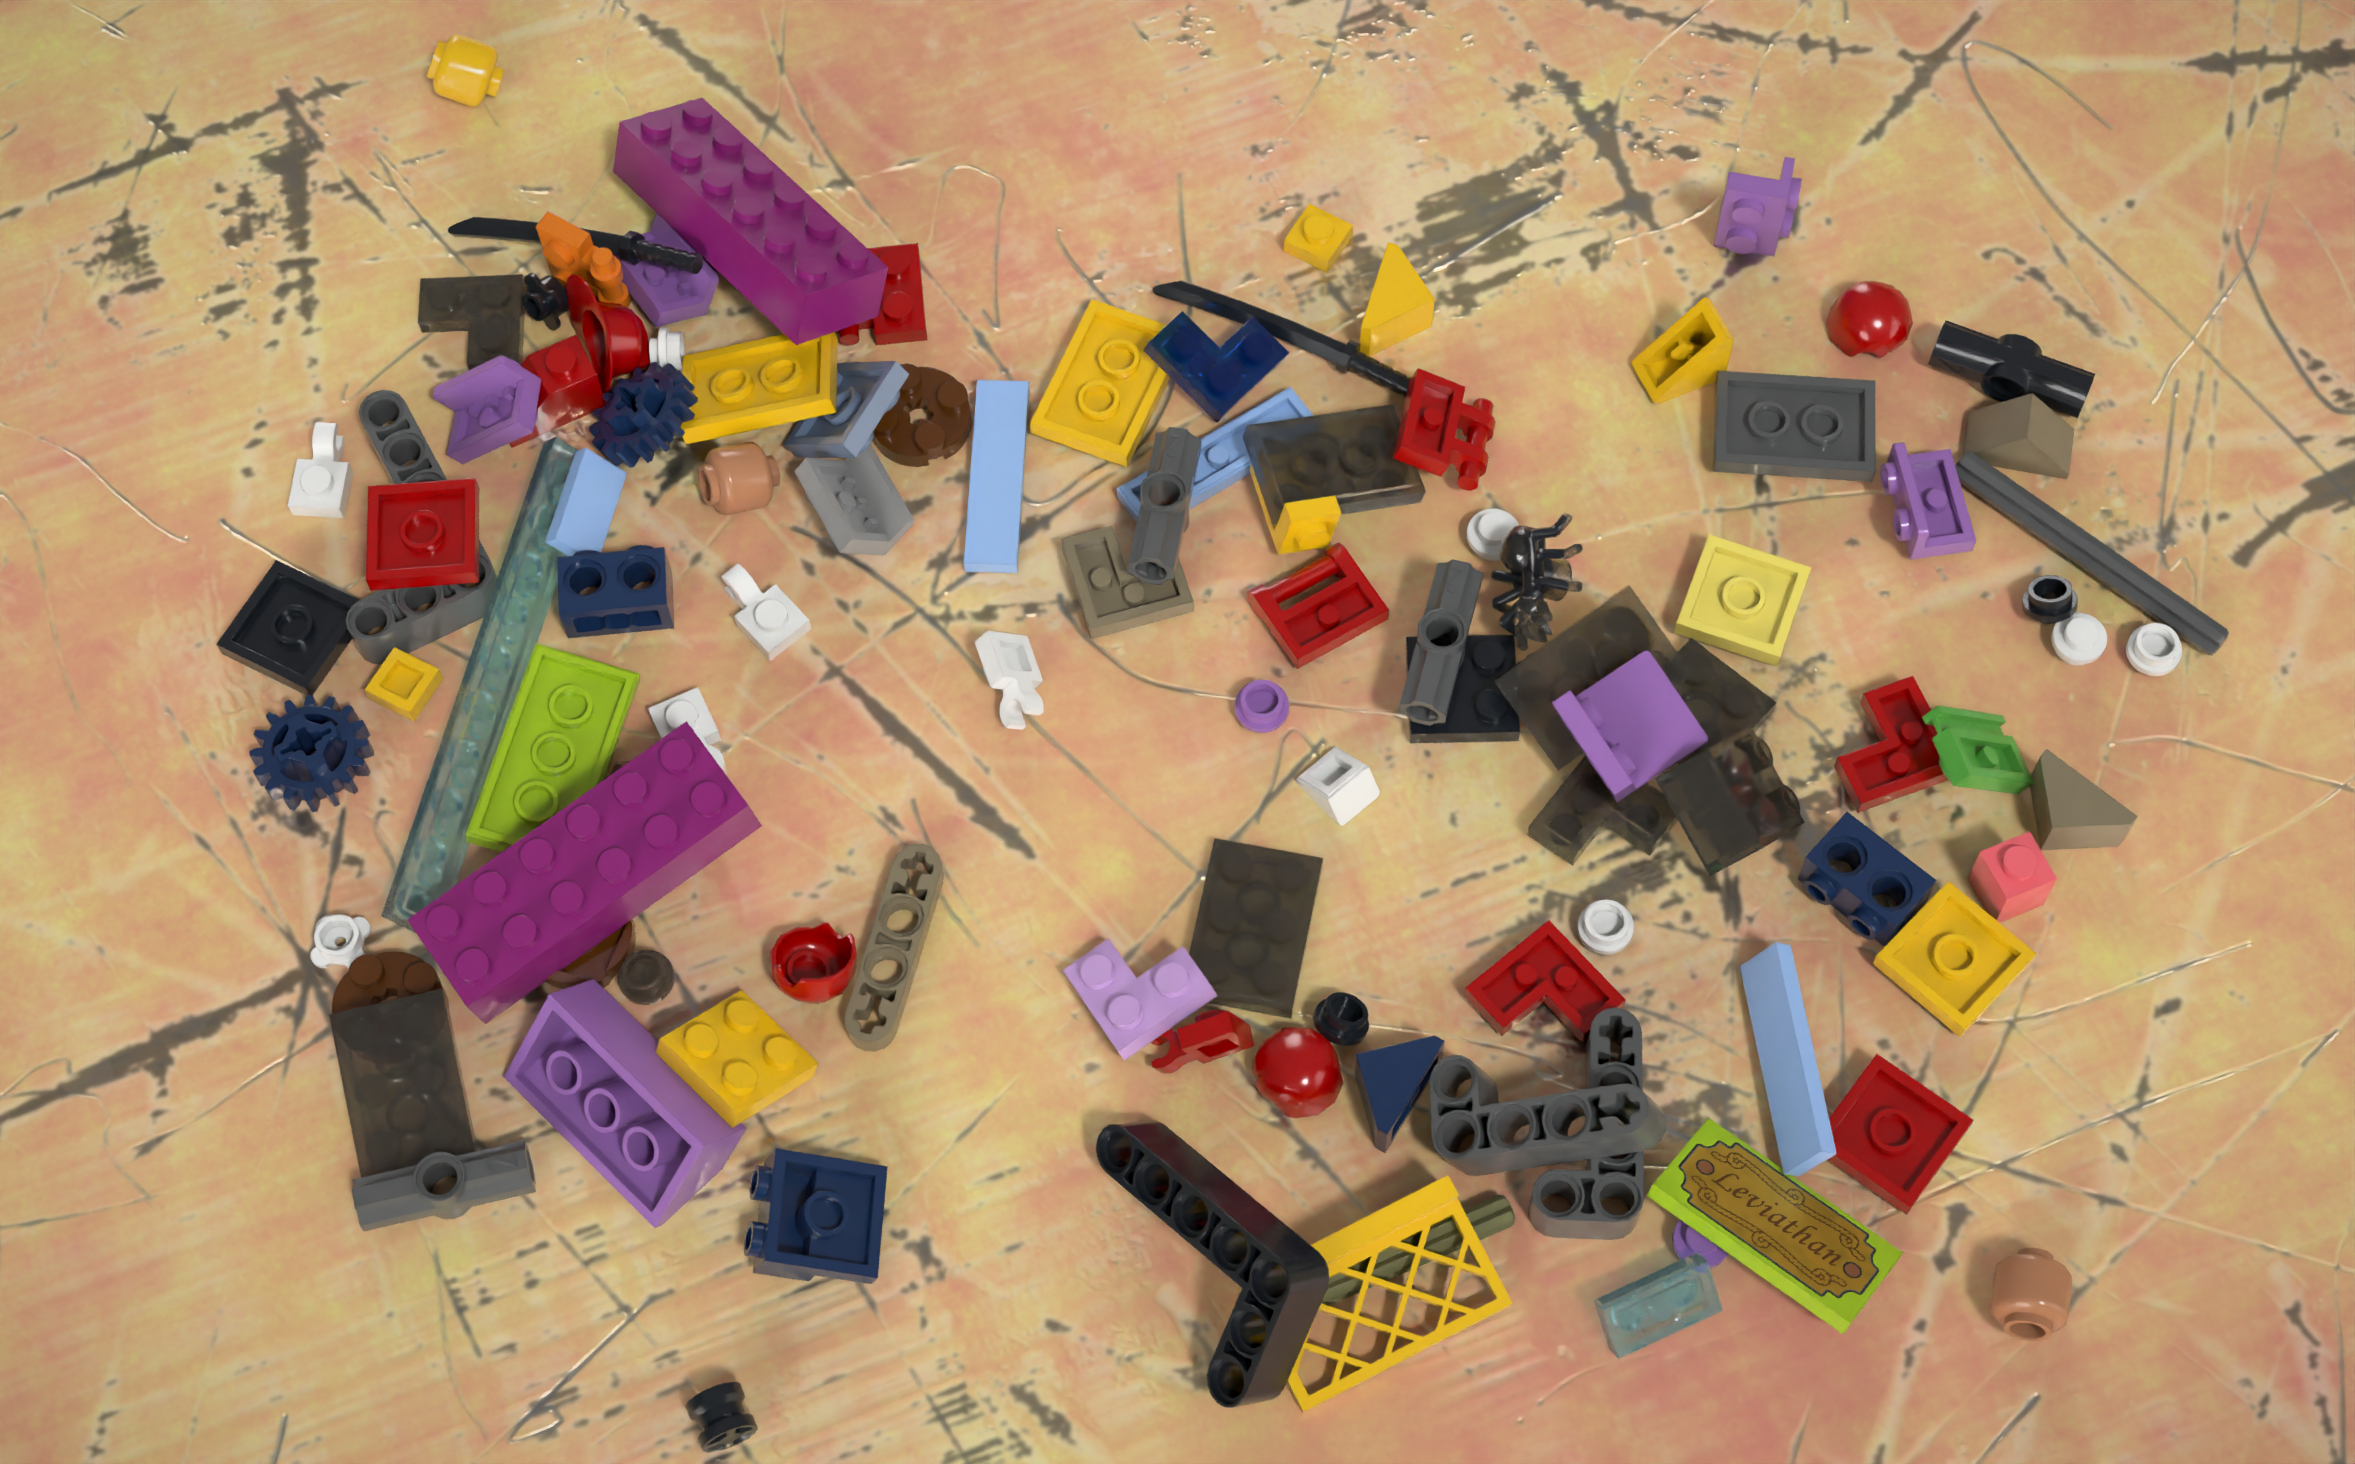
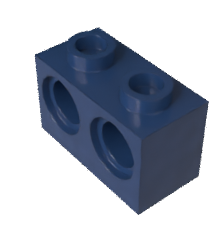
(615, 604)
(1876, 870)

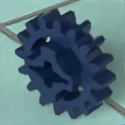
(643, 414)
(339, 754)

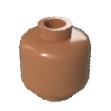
(738, 478)
(2031, 1294)

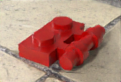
(902, 302)
(1430, 425)

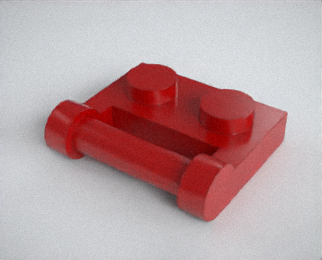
(1325, 617)

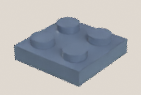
(863, 398)

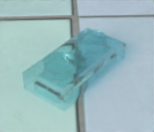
(1658, 1305)

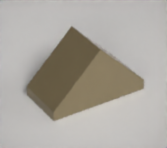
(2021, 437)
(2074, 810)

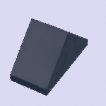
(1392, 1082)

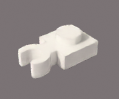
(693, 709)

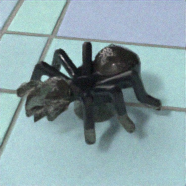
(1535, 576)

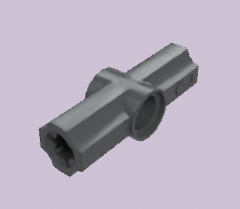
(1160, 527)
(1436, 667)
(408, 1195)

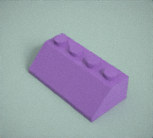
(619, 1102)

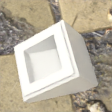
(1339, 785)

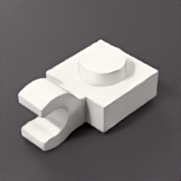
(324, 483)
(767, 618)
(1013, 668)

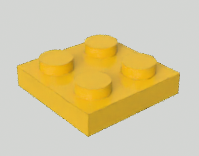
(1954, 958)
(736, 1058)

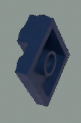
(816, 1217)

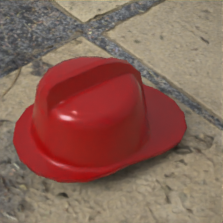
(608, 331)

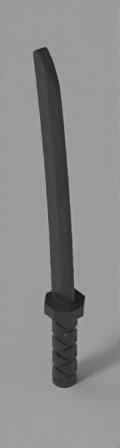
(629, 247)
(1344, 355)

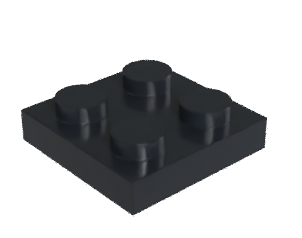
(290, 629)
(1477, 705)

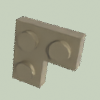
(1113, 597)

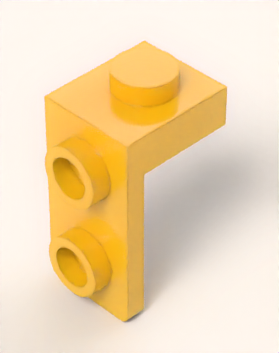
(1302, 523)

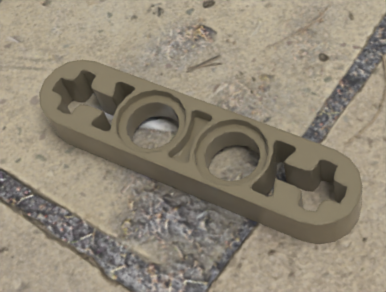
(888, 945)

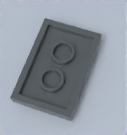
(1794, 426)

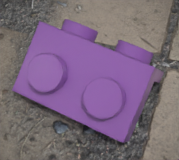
(1757, 211)
(665, 292)
(489, 406)
(1927, 502)

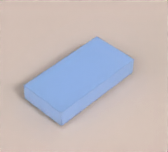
(586, 504)

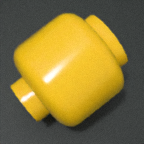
(465, 70)

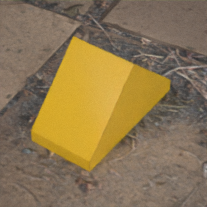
(1397, 305)
(1685, 354)

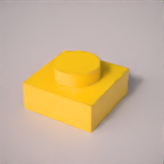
(1318, 238)
(404, 684)

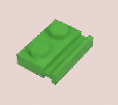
(1976, 751)

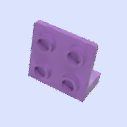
(1631, 725)

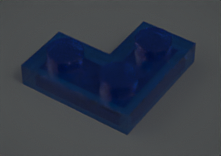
(1214, 374)

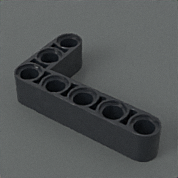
(1274, 1266)

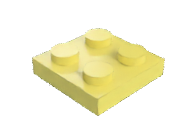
(1742, 600)

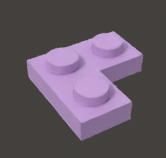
(1139, 1008)

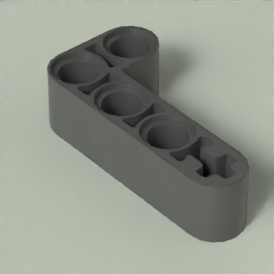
(1548, 1119)
(1603, 1175)

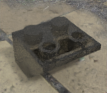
(1731, 800)

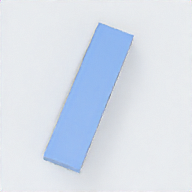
(1223, 452)
(997, 476)
(1787, 1060)

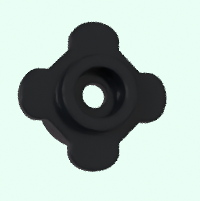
(545, 299)

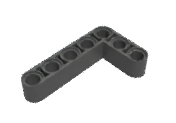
(396, 608)

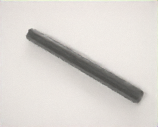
(2091, 554)

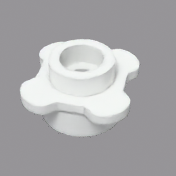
(332, 928)

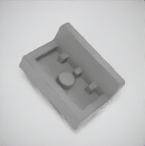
(856, 502)

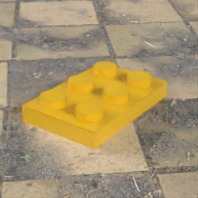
(760, 385)
(1103, 386)

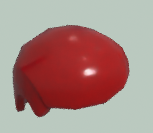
(1870, 319)
(813, 963)
(1298, 1071)

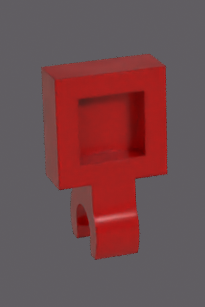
(1207, 1039)

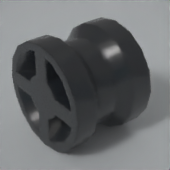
(721, 1417)

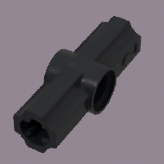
(2011, 368)

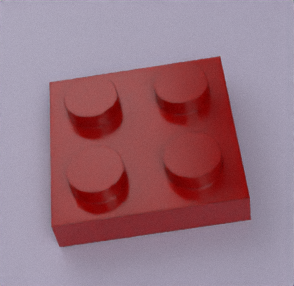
(423, 534)
(1894, 1133)

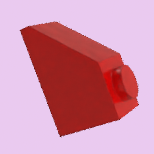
(567, 386)

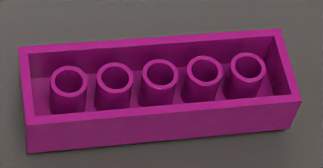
(749, 220)
(584, 873)

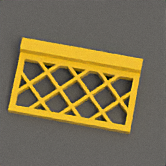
(1369, 1238)

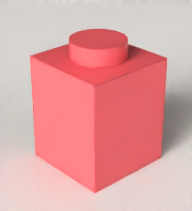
(2012, 877)

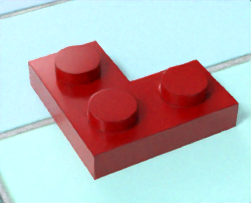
(1904, 756)
(1540, 971)

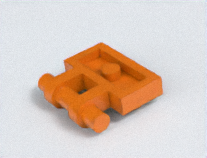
(572, 251)

